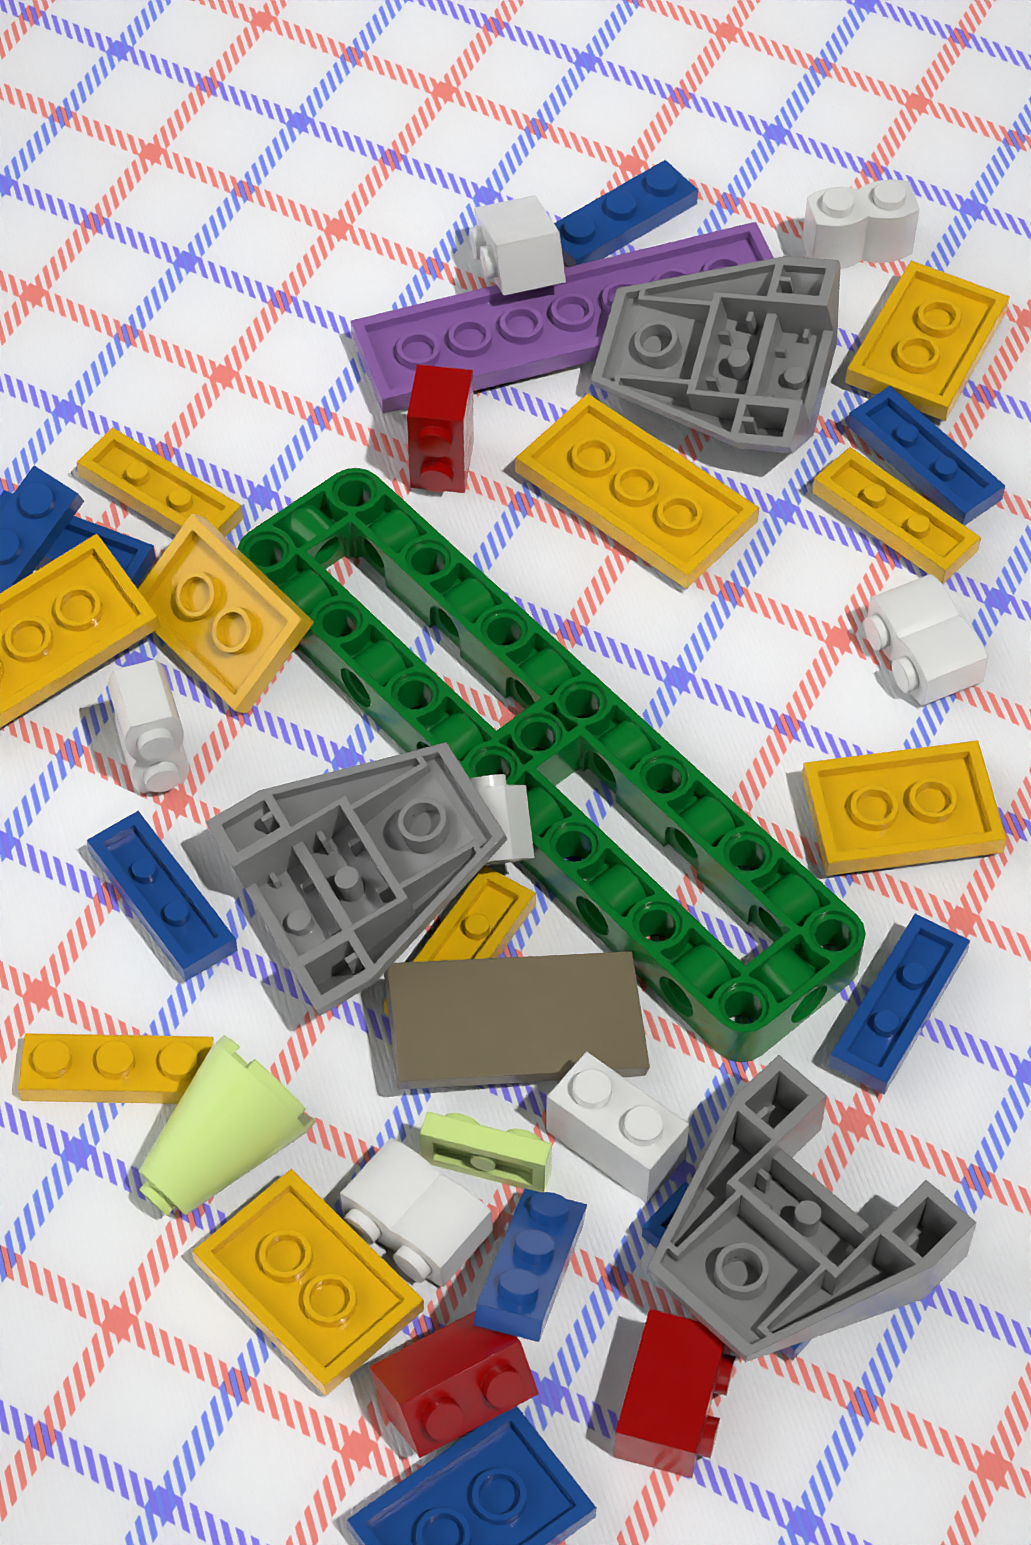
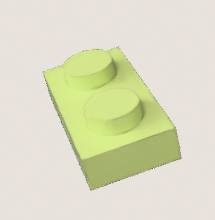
(497, 1155)

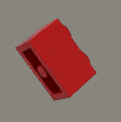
(440, 428)
(452, 1383)
(671, 1395)

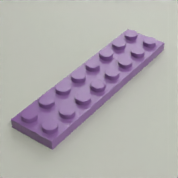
(534, 328)

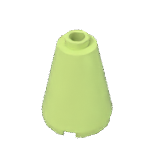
(220, 1130)

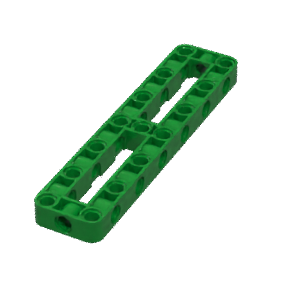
(607, 889)

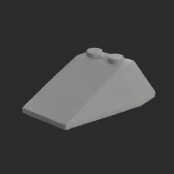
(728, 349)
(358, 862)

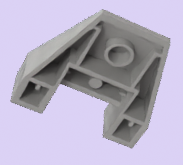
(773, 1251)

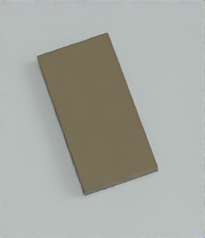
(513, 1018)

